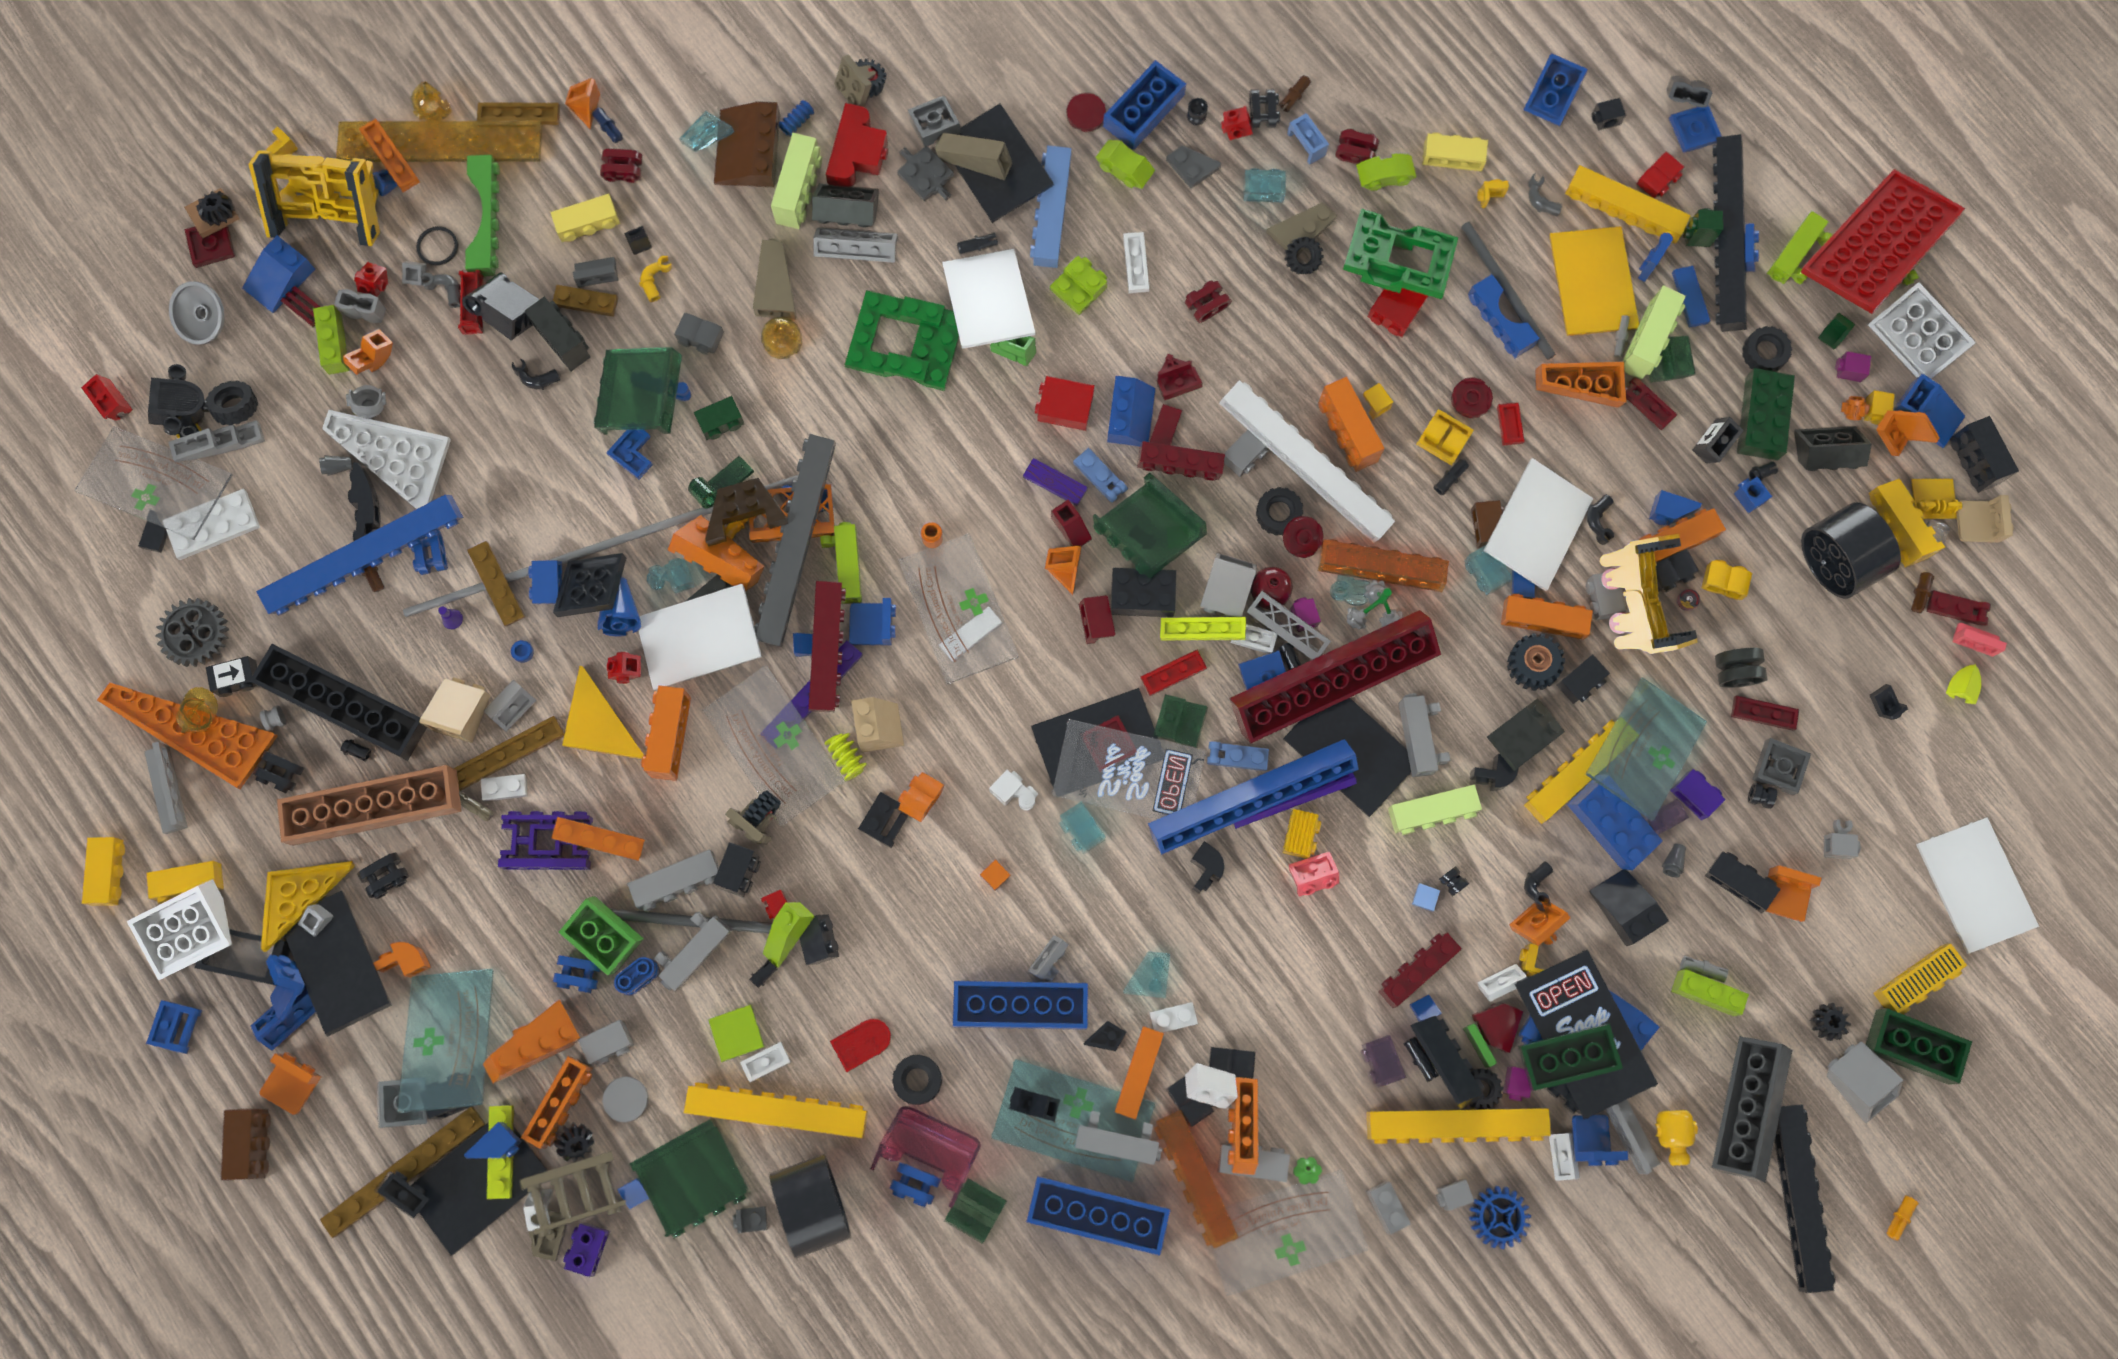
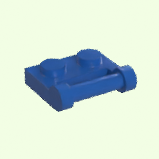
(1655, 256)
(167, 1024)

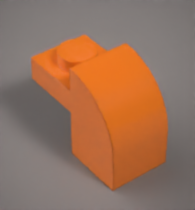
(372, 355)
(407, 956)

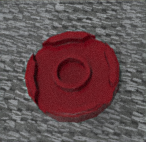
(1086, 112)
(1471, 397)
(1303, 536)

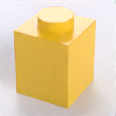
(1879, 404)

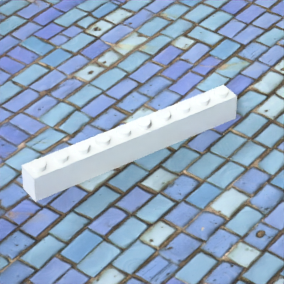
(1307, 461)

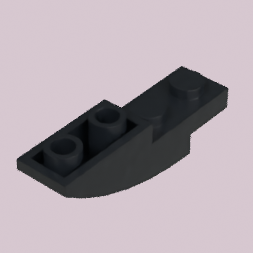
(364, 499)

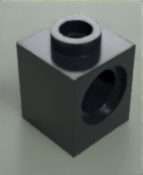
(1608, 114)

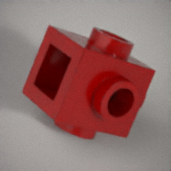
(1237, 123)
(371, 279)
(624, 667)

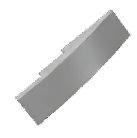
(216, 442)

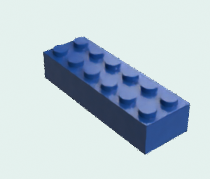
(1020, 1005)
(1098, 1215)

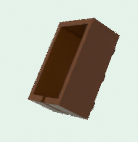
(245, 1144)

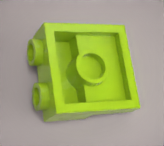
(1079, 284)

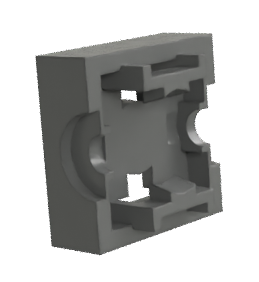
(932, 114)
(1786, 761)

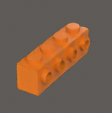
(557, 1102)
(1244, 1128)

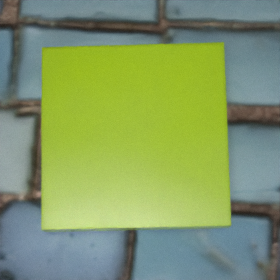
(736, 1033)

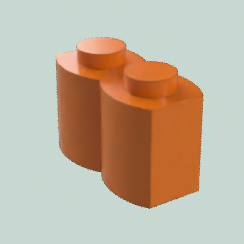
(920, 797)

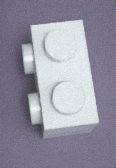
(1211, 1086)

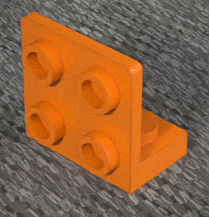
(1794, 892)

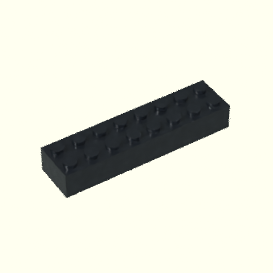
(339, 702)

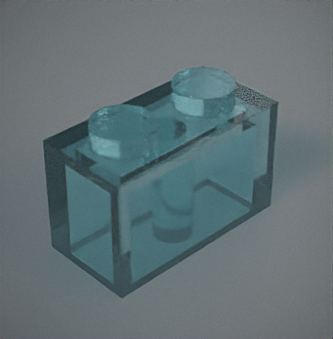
(1264, 185)
(1487, 570)
(1082, 828)

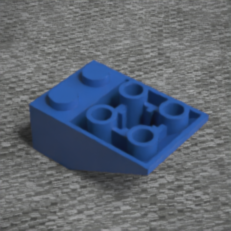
(1931, 399)

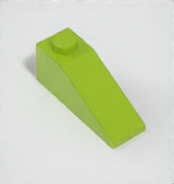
(786, 931)

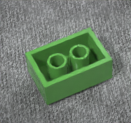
(601, 935)

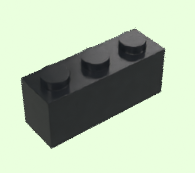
(1743, 881)

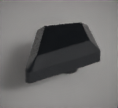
(1106, 1037)

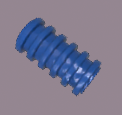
(795, 118)

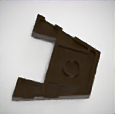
(739, 503)

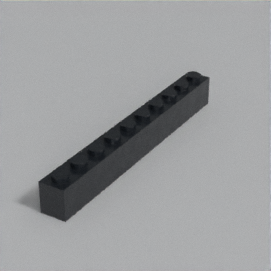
(1732, 238)

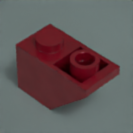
(1070, 524)

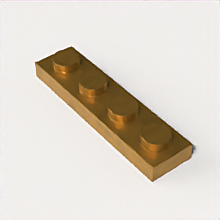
(496, 111)
(496, 583)

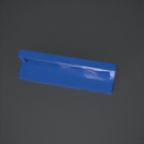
(278, 1030)

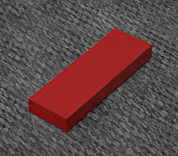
(1173, 672)

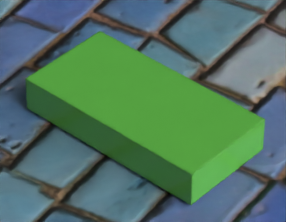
(1480, 1045)

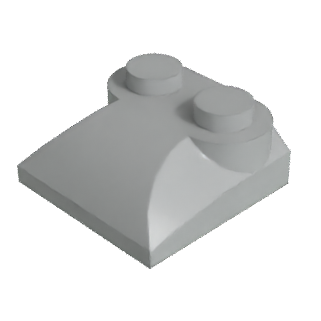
(387, 1107)

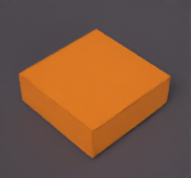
(995, 875)

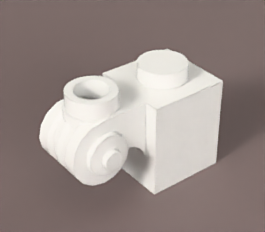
(1010, 786)

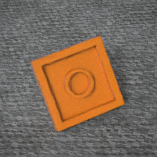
(1540, 925)

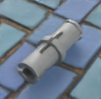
(1704, 968)

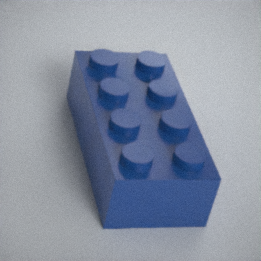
(1144, 105)
(1614, 825)

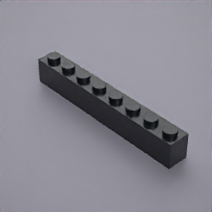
(1802, 1201)

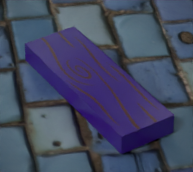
(1055, 482)

